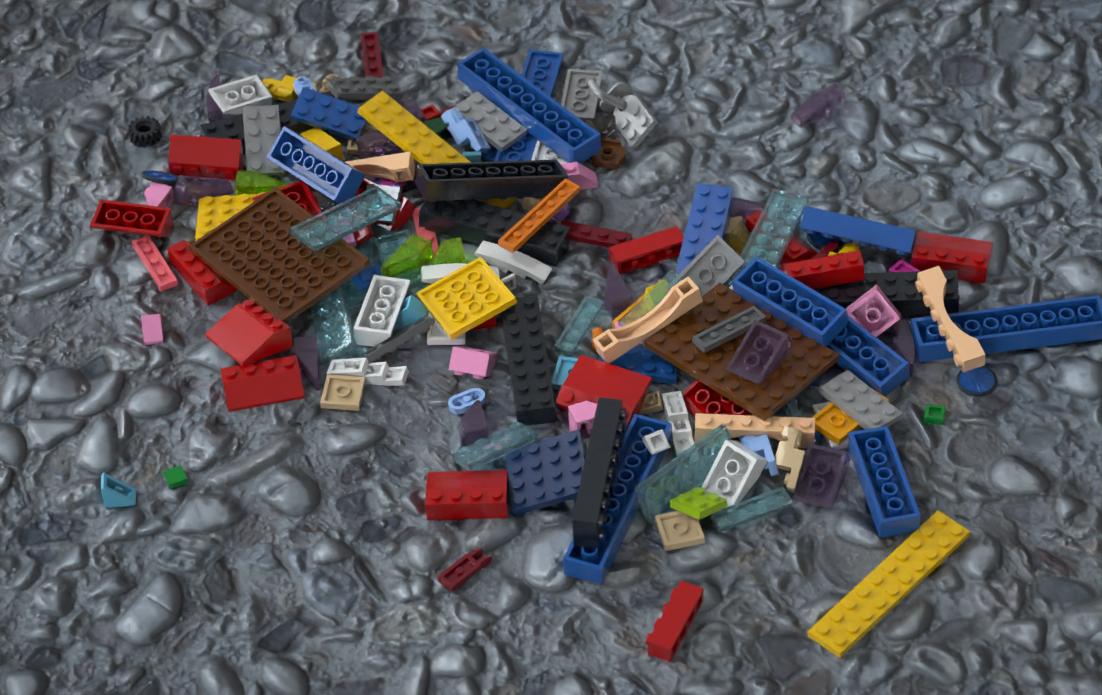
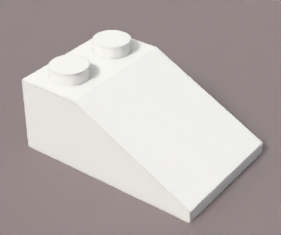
(241, 93)
(734, 472)

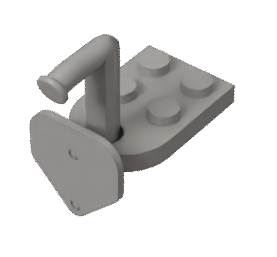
(630, 112)

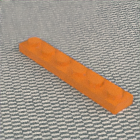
(539, 216)

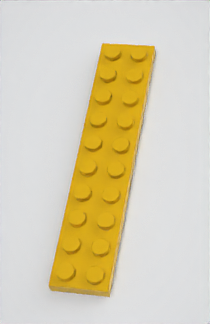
(414, 136)
(888, 584)

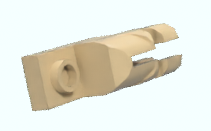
(789, 456)

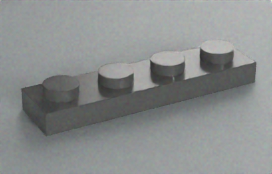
(728, 329)
(405, 335)

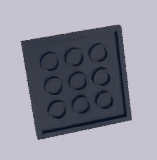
(545, 472)

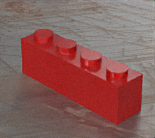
(646, 250)
(675, 621)

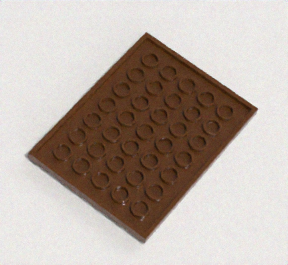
(271, 264)
(799, 368)

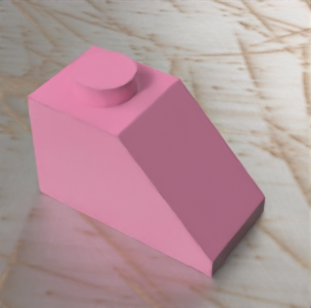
(580, 175)
(159, 195)

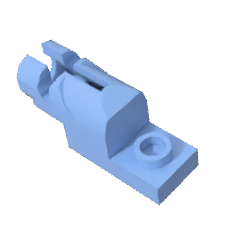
(465, 130)
(762, 447)

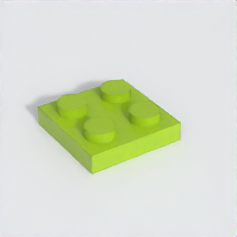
(698, 503)

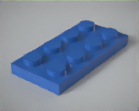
(328, 114)
(648, 364)

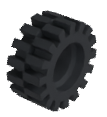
(147, 138)

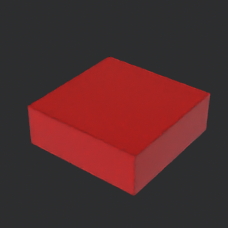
(430, 113)

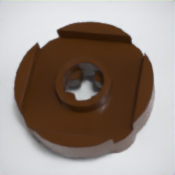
(613, 160)

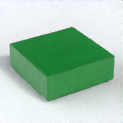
(934, 414)
(175, 477)

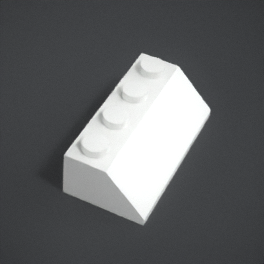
(380, 310)

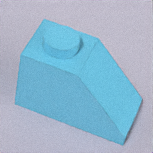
(410, 312)

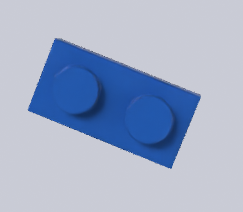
(364, 278)

